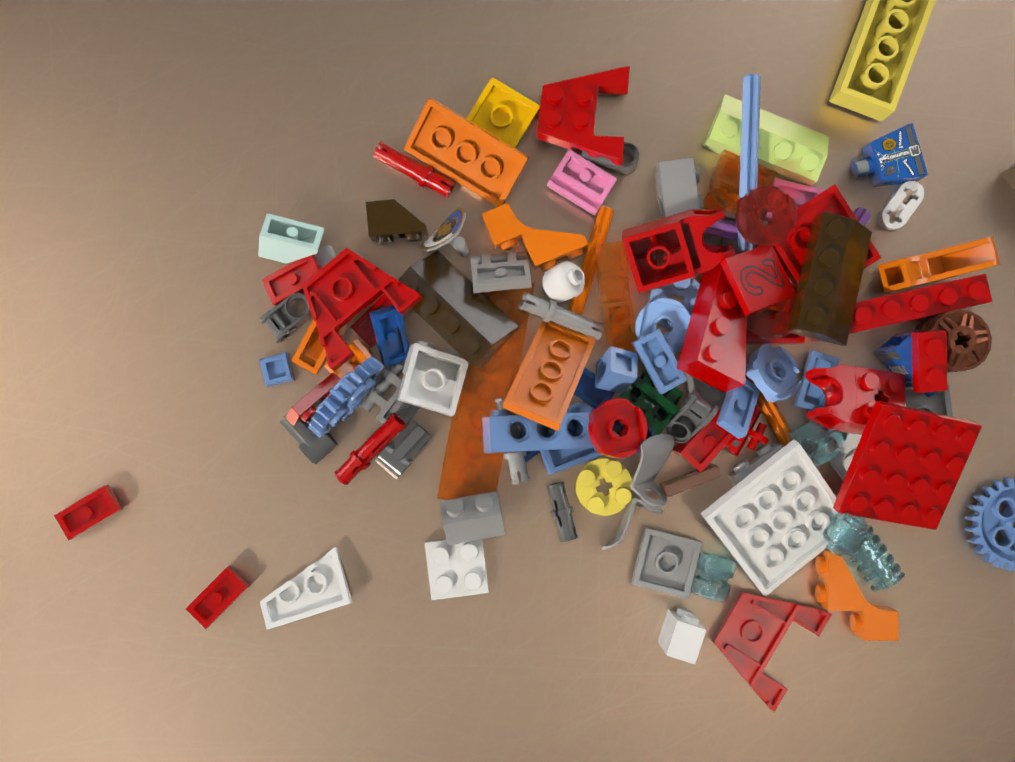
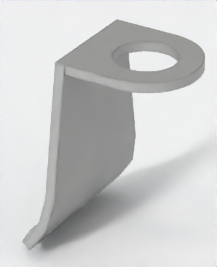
(654, 454)
(626, 519)

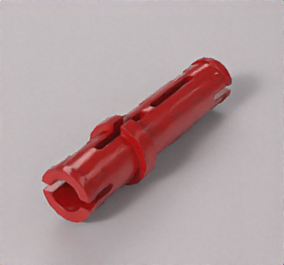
(423, 175)
(361, 457)

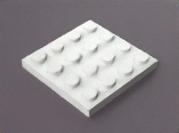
(775, 517)

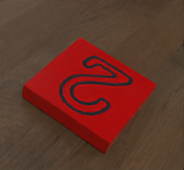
(758, 279)

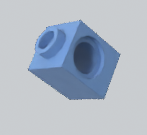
(616, 370)

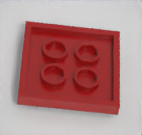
(793, 248)

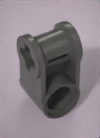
(283, 318)
(690, 417)

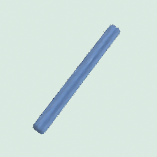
(749, 142)

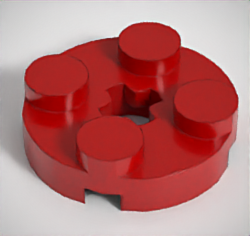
(601, 433)

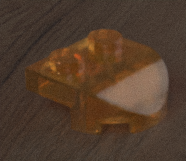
(726, 180)

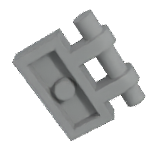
(500, 271)
(402, 409)

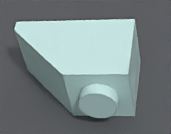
(288, 239)

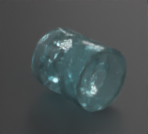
(811, 433)
(713, 577)

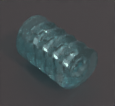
(878, 563)

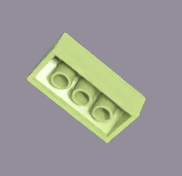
(783, 145)

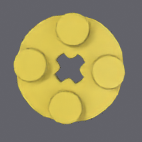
(588, 479)

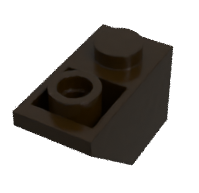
(392, 221)

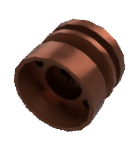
(972, 336)

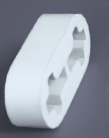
(905, 209)

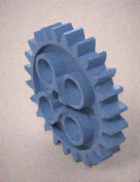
(345, 396)
(988, 521)

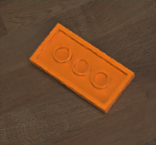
(466, 152)
(549, 374)

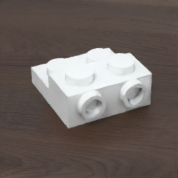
(432, 378)

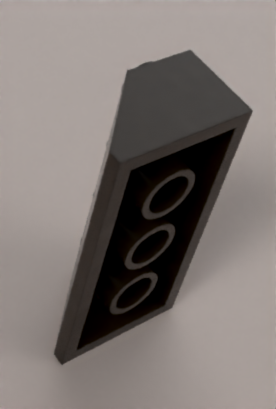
(830, 279)
(460, 316)

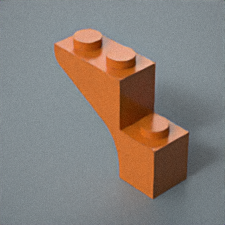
(542, 246)
(939, 264)
(840, 593)

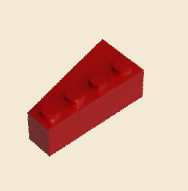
(716, 335)

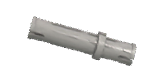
(551, 312)
(515, 459)

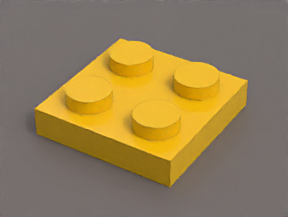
(503, 112)

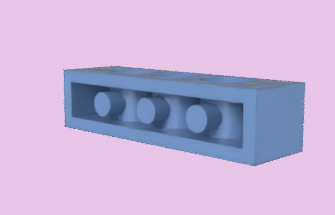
(498, 437)

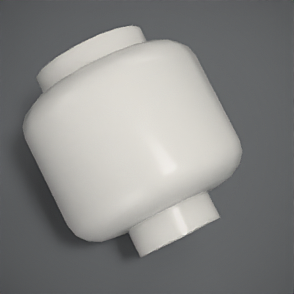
(563, 282)

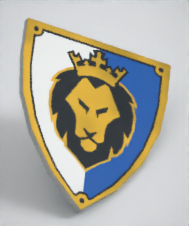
(448, 233)

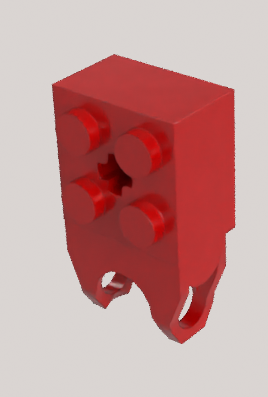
(682, 248)
(852, 394)

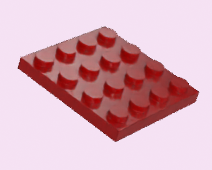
(906, 465)

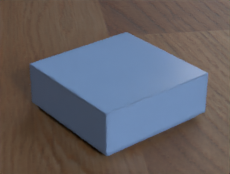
(277, 369)

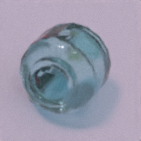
(845, 534)

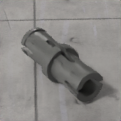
(562, 511)

